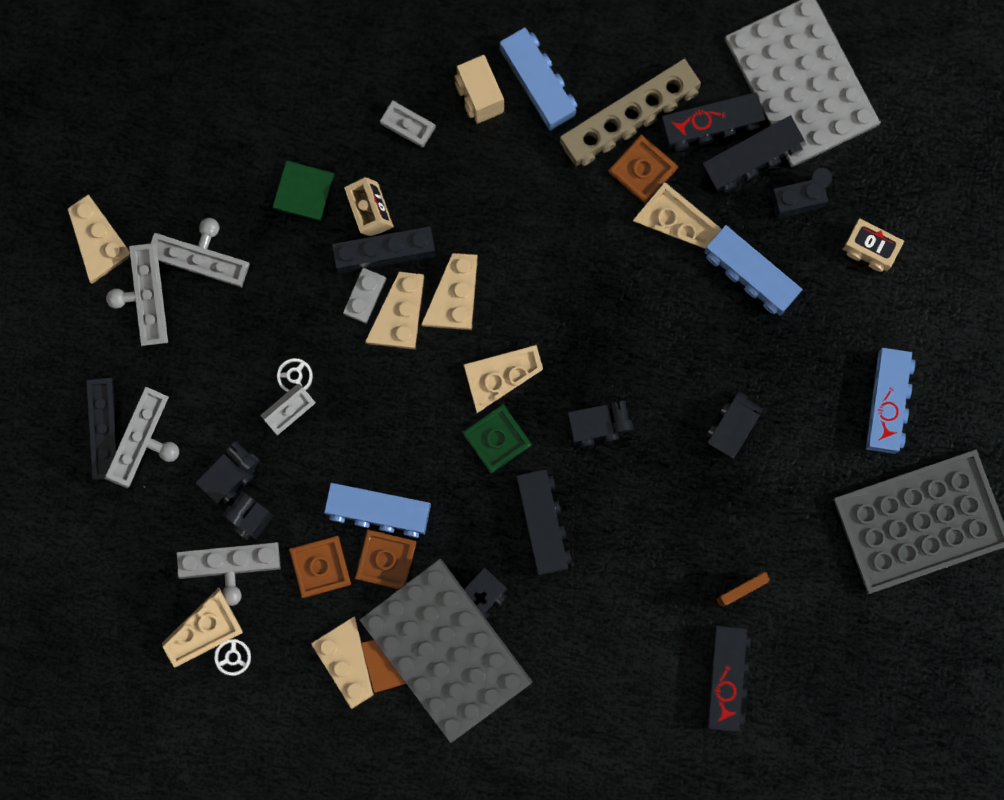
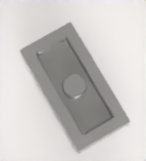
(407, 124)
(364, 295)
(288, 409)

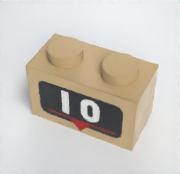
(368, 207)
(873, 245)

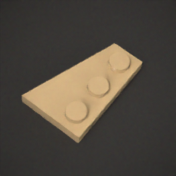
(678, 218)
(97, 240)
(455, 295)
(399, 314)
(499, 374)
(202, 630)
(345, 661)

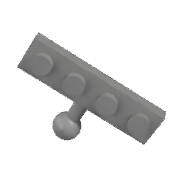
(199, 258)
(146, 294)
(138, 437)
(228, 562)

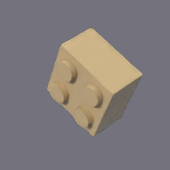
(480, 89)

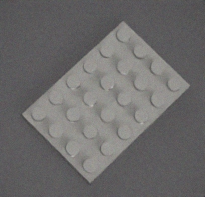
(805, 75)

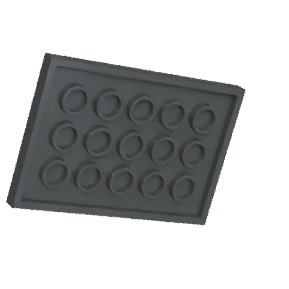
(921, 521)
(445, 651)

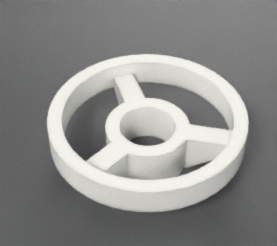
(298, 369)
(233, 650)

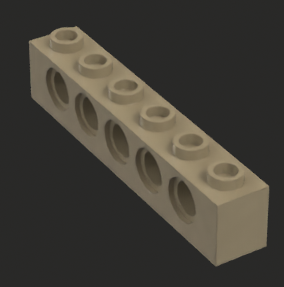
(678, 75)

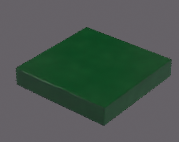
(303, 191)
(497, 438)

